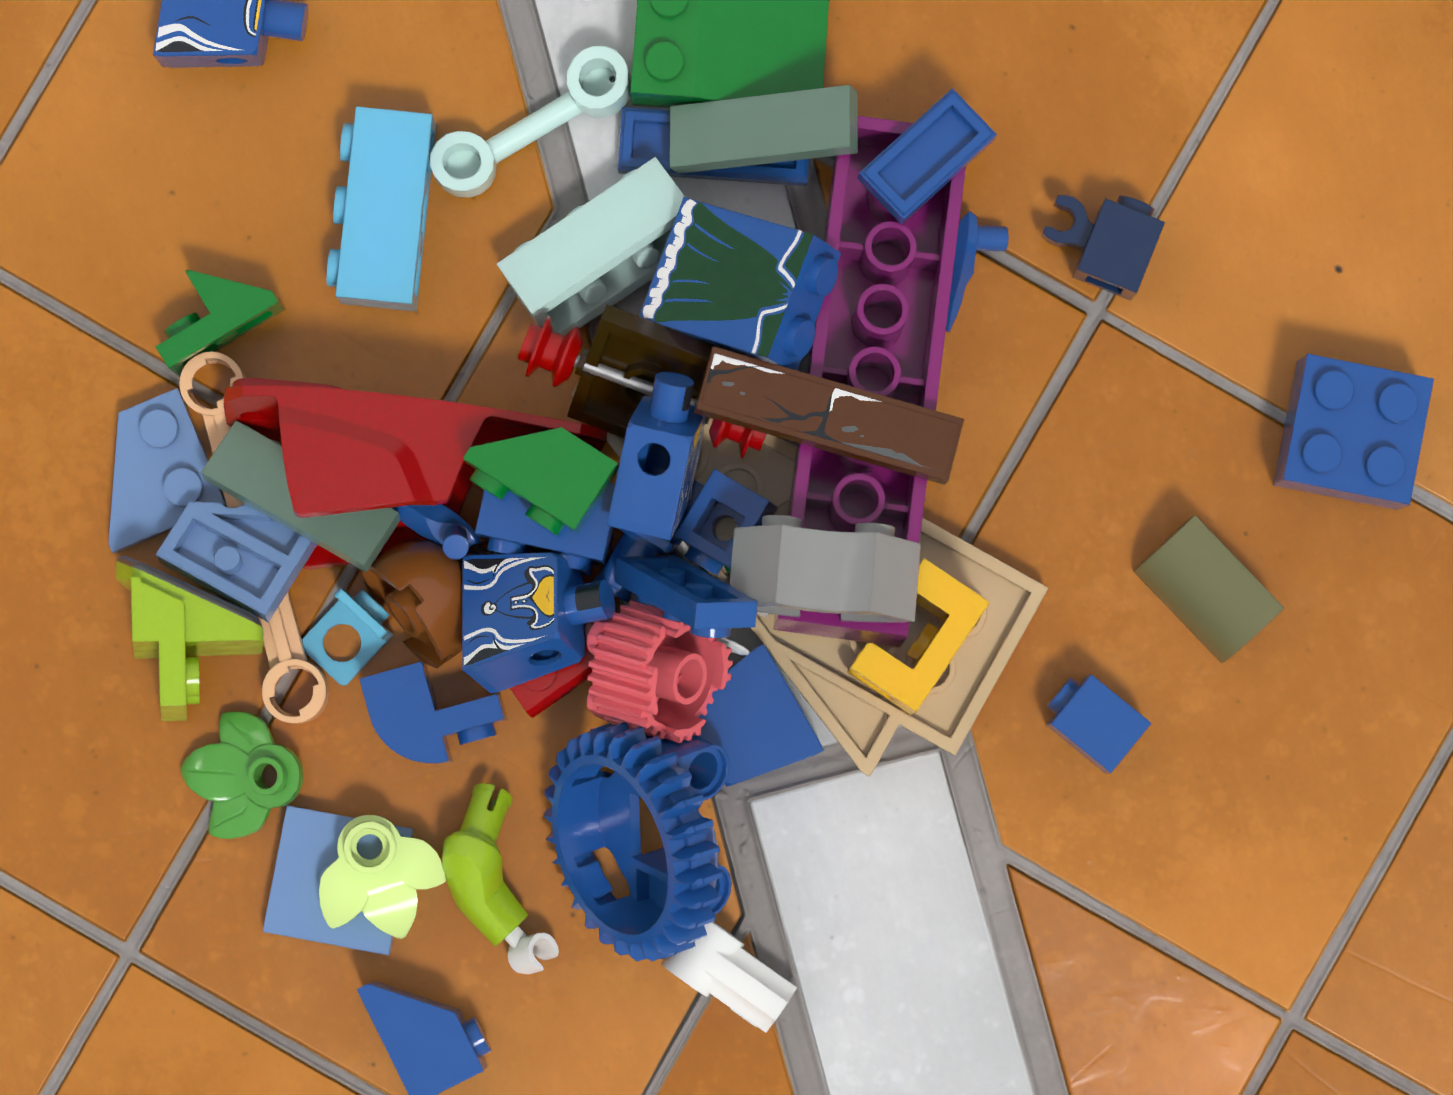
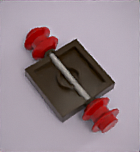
(623, 370)

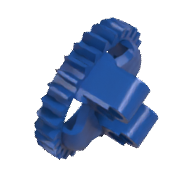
(671, 887)

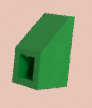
(549, 471)

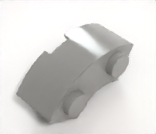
(851, 574)

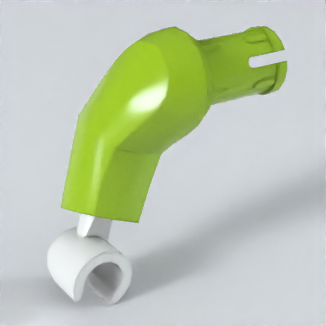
(477, 884)

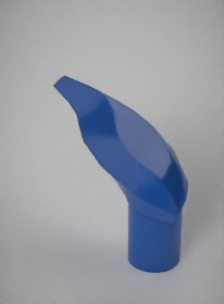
(969, 239)
(440, 526)

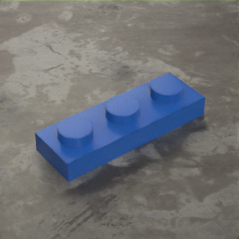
(686, 594)

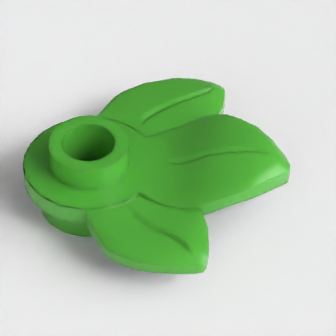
(233, 775)

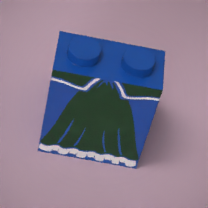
(742, 283)

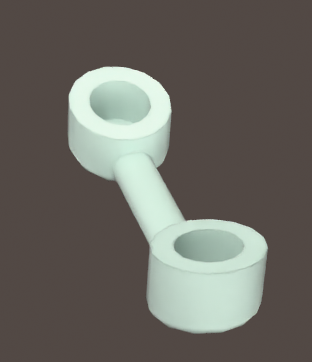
(468, 163)

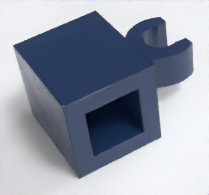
(1114, 246)

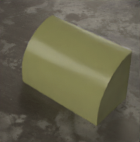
(1208, 589)

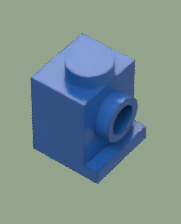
(720, 500)

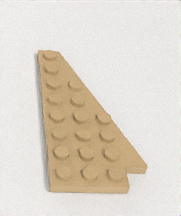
(819, 665)

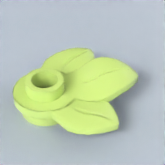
(378, 886)

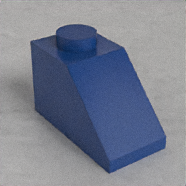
(425, 1039)

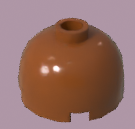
(423, 595)

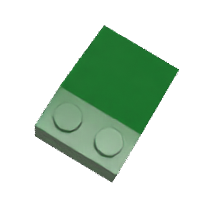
(726, 49)

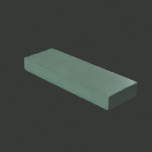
(764, 129)
(254, 473)

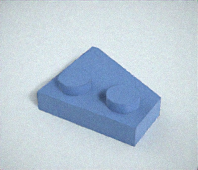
(156, 470)
(236, 554)

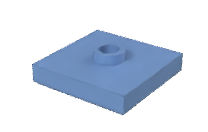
(303, 855)

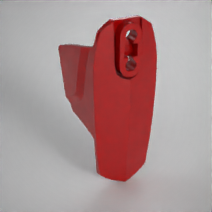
(375, 448)

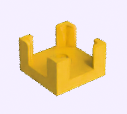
(932, 649)

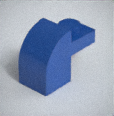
(409, 719)

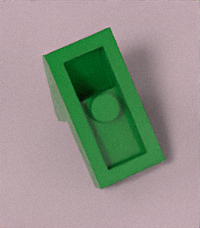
(233, 312)

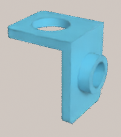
(362, 614)

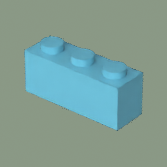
(382, 208)

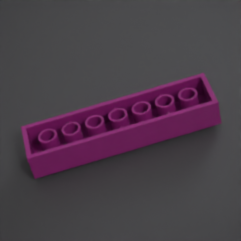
(881, 335)

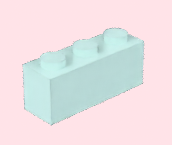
(596, 250)

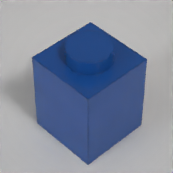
(1095, 721)

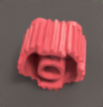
(654, 672)

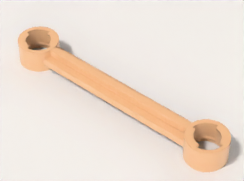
(281, 634)

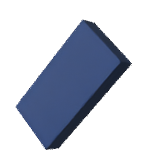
(926, 156)

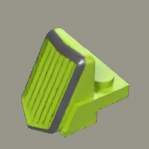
(178, 622)

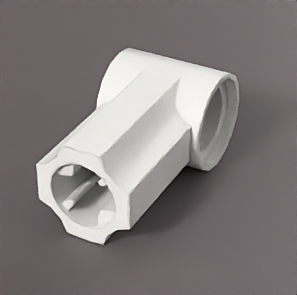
(733, 976)

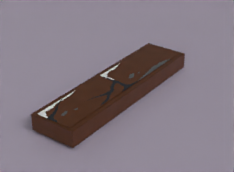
(829, 415)

